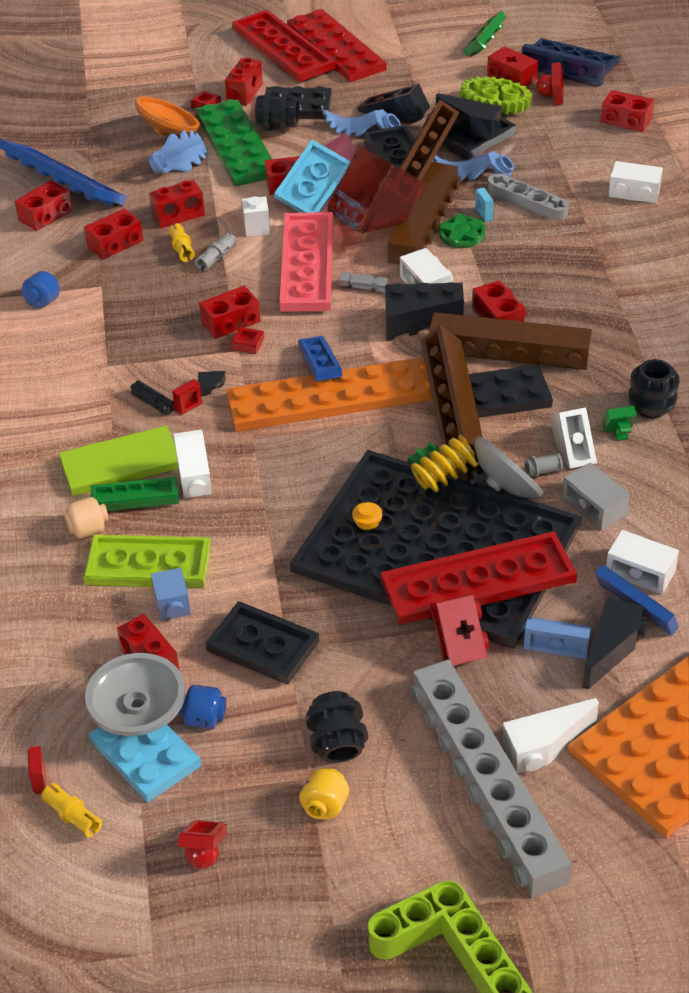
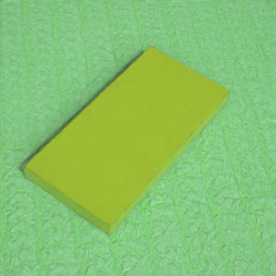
(119, 459)
(132, 559)

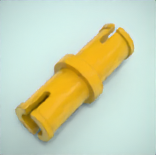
(181, 242)
(71, 810)

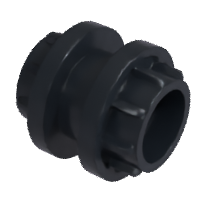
(277, 111)
(653, 388)
(336, 727)

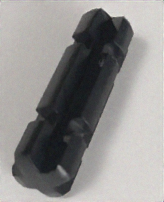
(152, 397)
(476, 475)

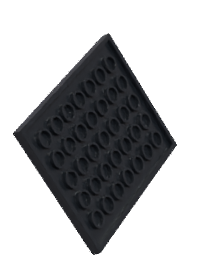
(421, 528)

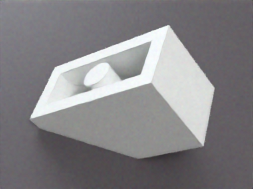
(256, 216)
(573, 437)
(192, 464)

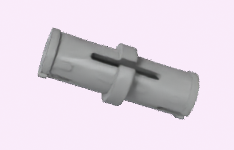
(215, 251)

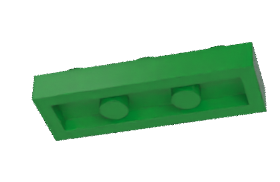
(485, 34)

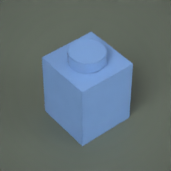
(170, 594)

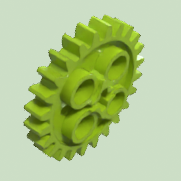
(497, 92)

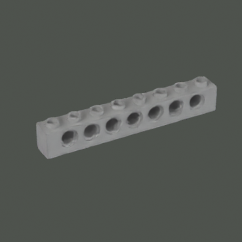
(491, 777)

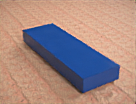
(319, 358)
(627, 592)

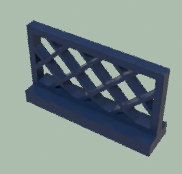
(576, 62)

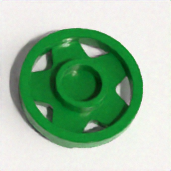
(462, 229)

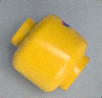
(324, 794)

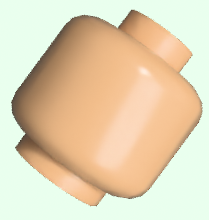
(85, 517)

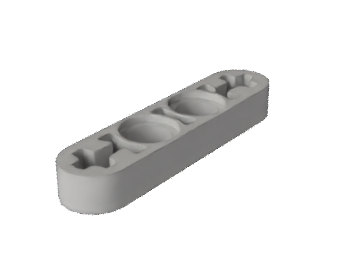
(548, 206)

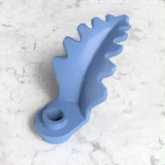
(362, 123)
(178, 153)
(474, 167)

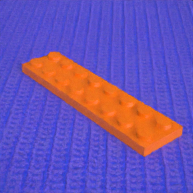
(308, 399)

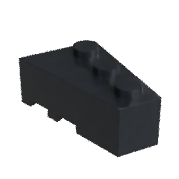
(413, 305)

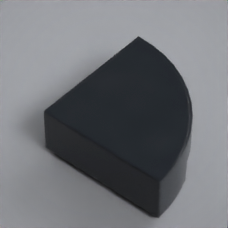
(210, 381)

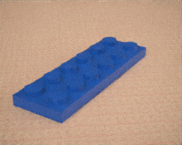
(62, 173)

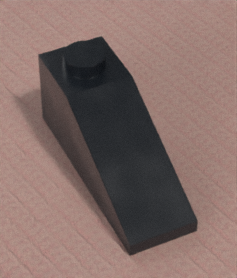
(404, 103)
(474, 117)
(614, 639)

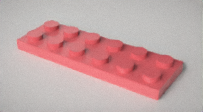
(307, 262)

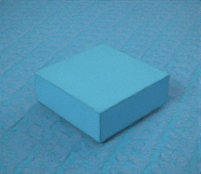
(484, 204)

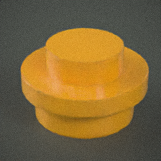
(367, 515)

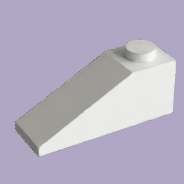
(542, 737)

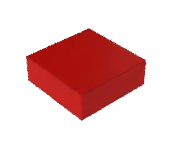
(205, 98)
(247, 340)
(187, 397)
(37, 769)

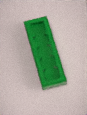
(137, 493)

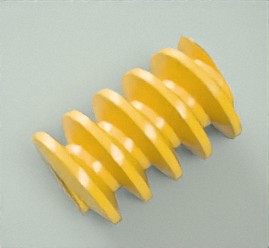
(444, 463)

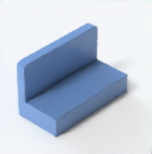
(557, 637)

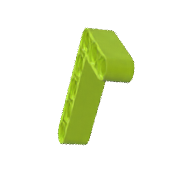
(448, 921)

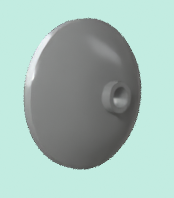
(504, 472)
(133, 682)

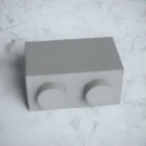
(595, 496)

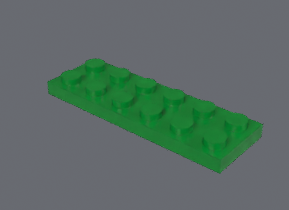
(234, 141)

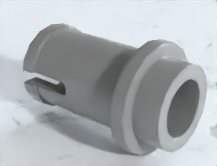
(543, 465)

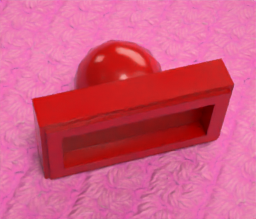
(552, 84)
(202, 842)

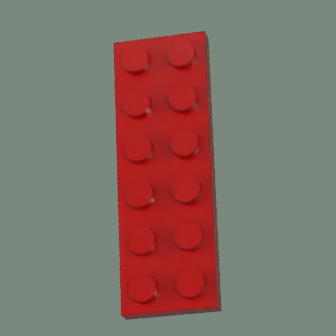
(283, 45)
(351, 55)
(485, 573)

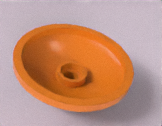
(165, 116)

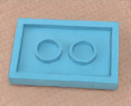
(312, 179)
(149, 760)

